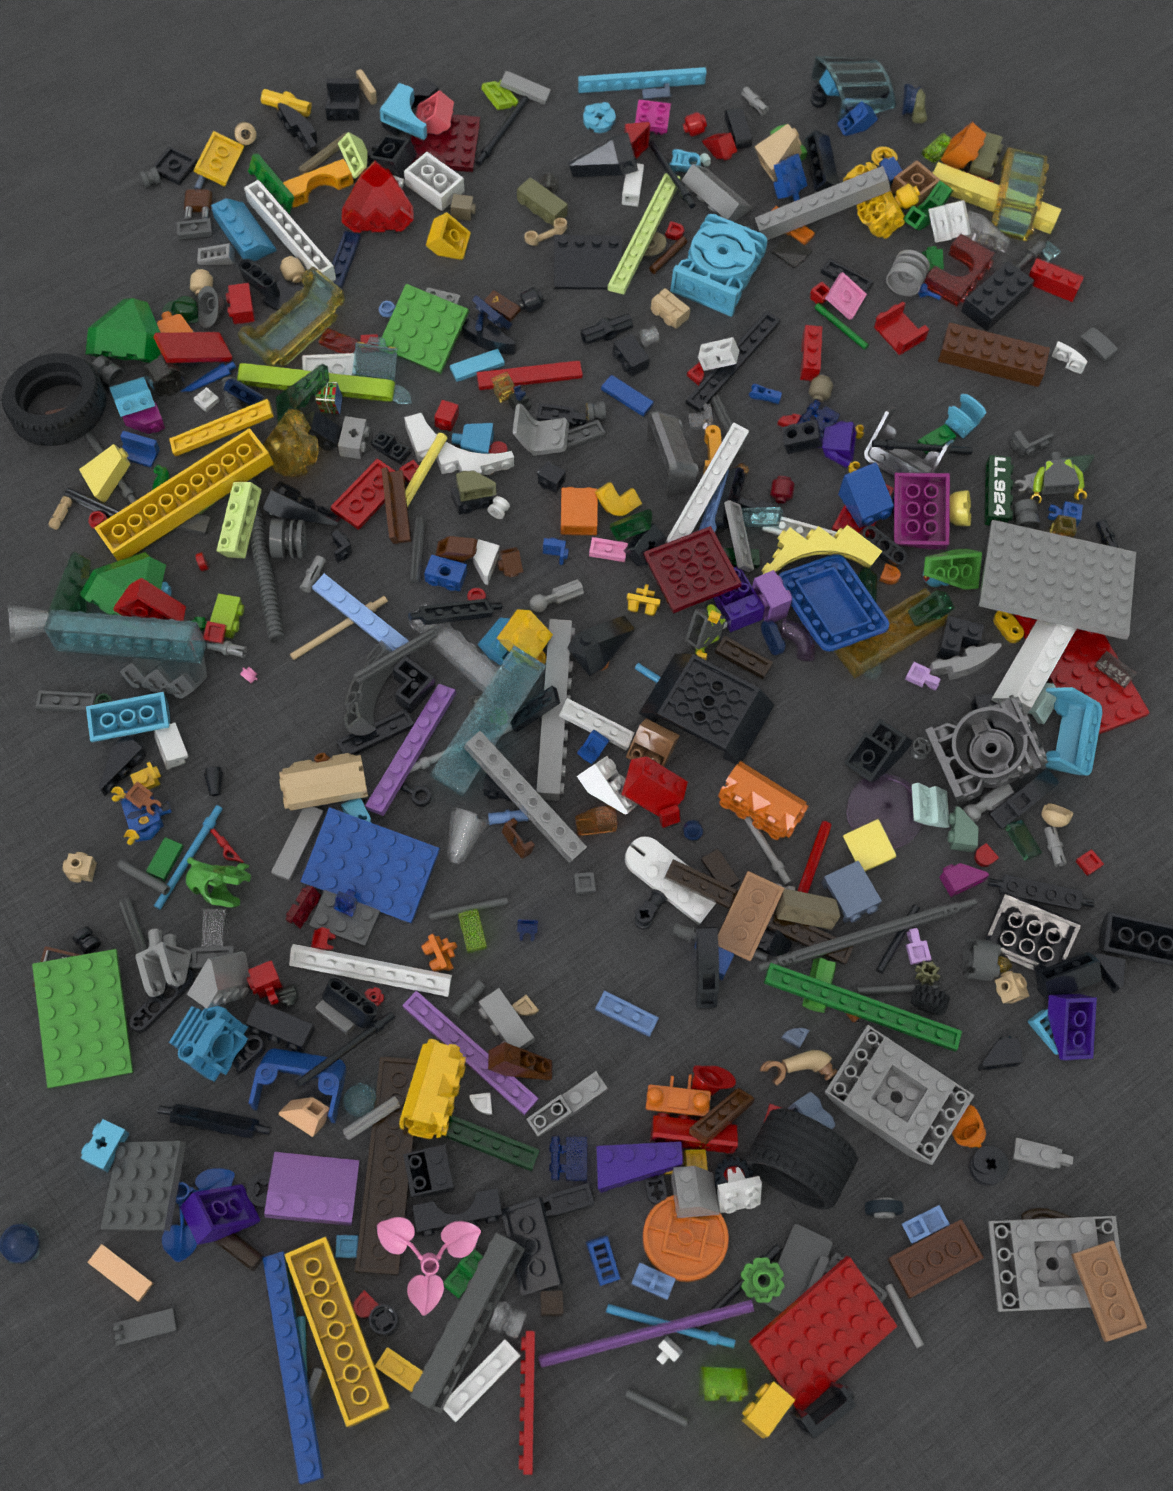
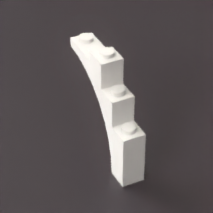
(451, 457)

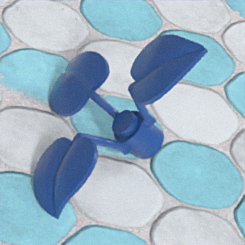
(179, 1240)

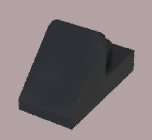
(774, 943)

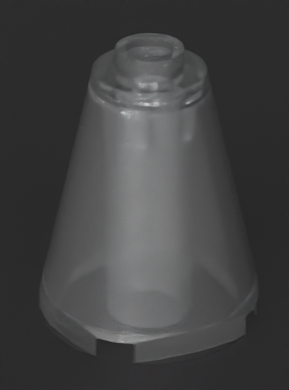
(26, 622)
(463, 834)

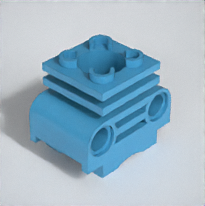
(209, 1040)

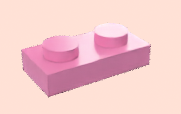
(608, 549)

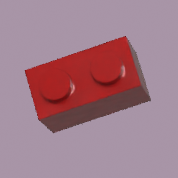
(241, 303)

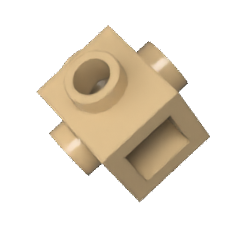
(79, 867)
(1011, 987)

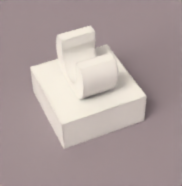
(206, 399)
(669, 1350)

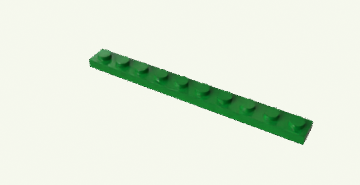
(862, 1007)

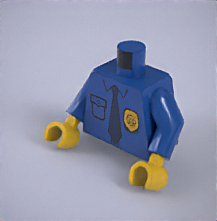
(140, 823)

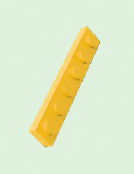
(221, 427)

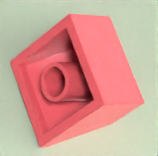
(436, 112)

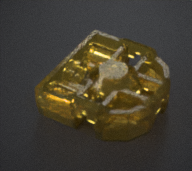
(281, 444)

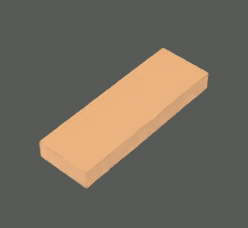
(120, 1273)

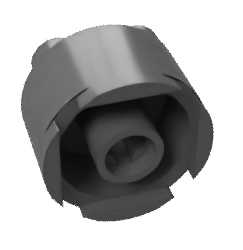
(981, 959)

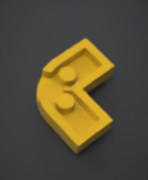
(617, 504)

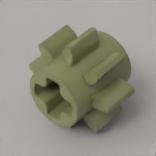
(927, 973)

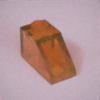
(596, 821)

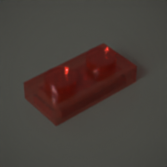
(337, 341)

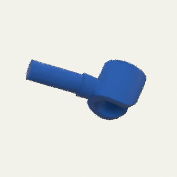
(925, 292)

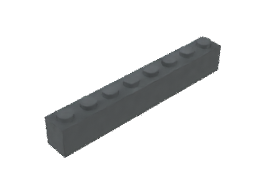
(467, 1323)

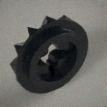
(253, 1188)

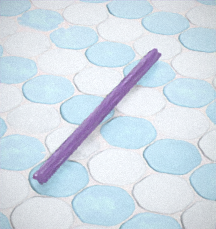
(569, 1354)

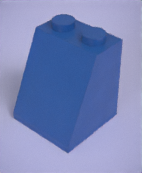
(866, 495)

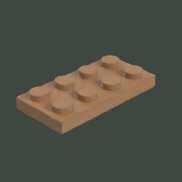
(749, 915)
(1109, 1291)

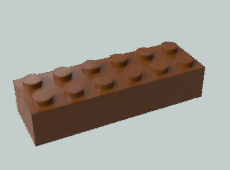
(994, 354)

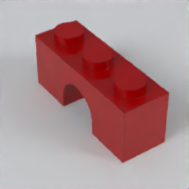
(811, 352)

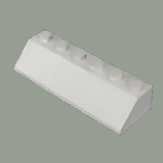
(1034, 663)

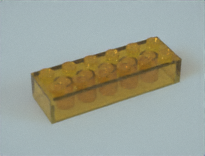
(900, 635)

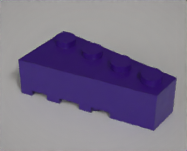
(635, 1162)

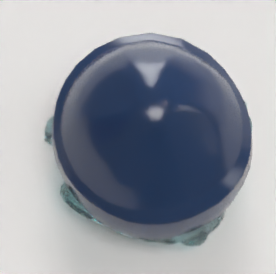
(20, 1243)

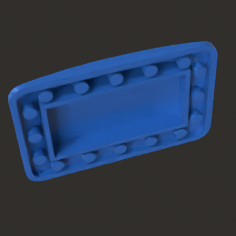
(833, 603)

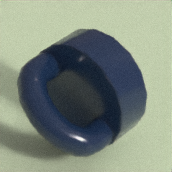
(693, 830)

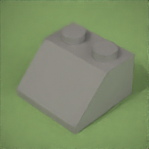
(694, 1192)

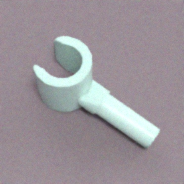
(705, 159)

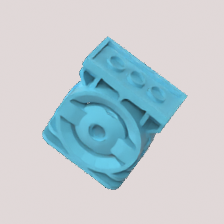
(729, 261)

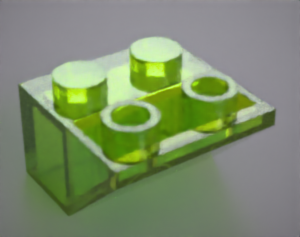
(723, 1382)

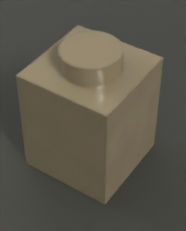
(462, 207)

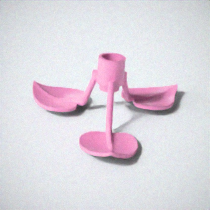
(427, 1290)

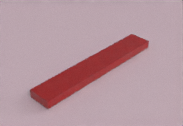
(533, 374)

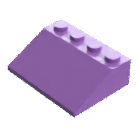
(312, 1189)

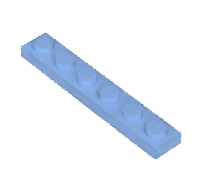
(358, 612)

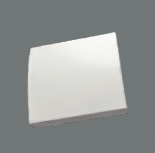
(949, 221)

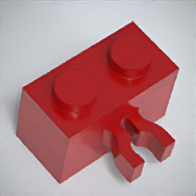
(265, 981)

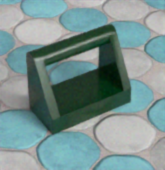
(632, 525)

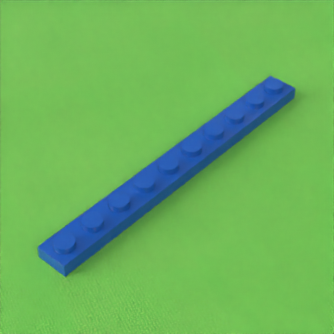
(293, 1369)

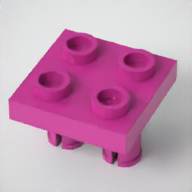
(655, 113)

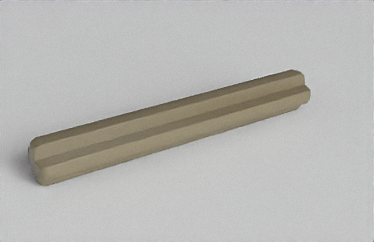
(321, 156)

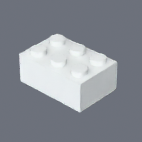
(433, 181)

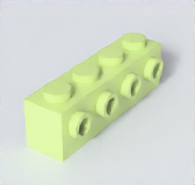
(239, 520)

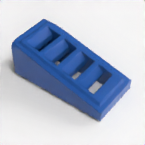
(596, 1262)

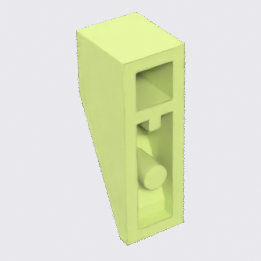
(354, 153)

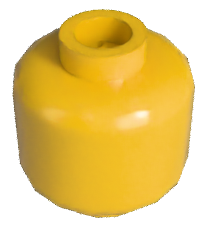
(907, 196)

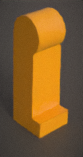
(713, 441)

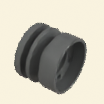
(286, 539)

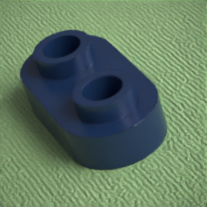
(772, 637)

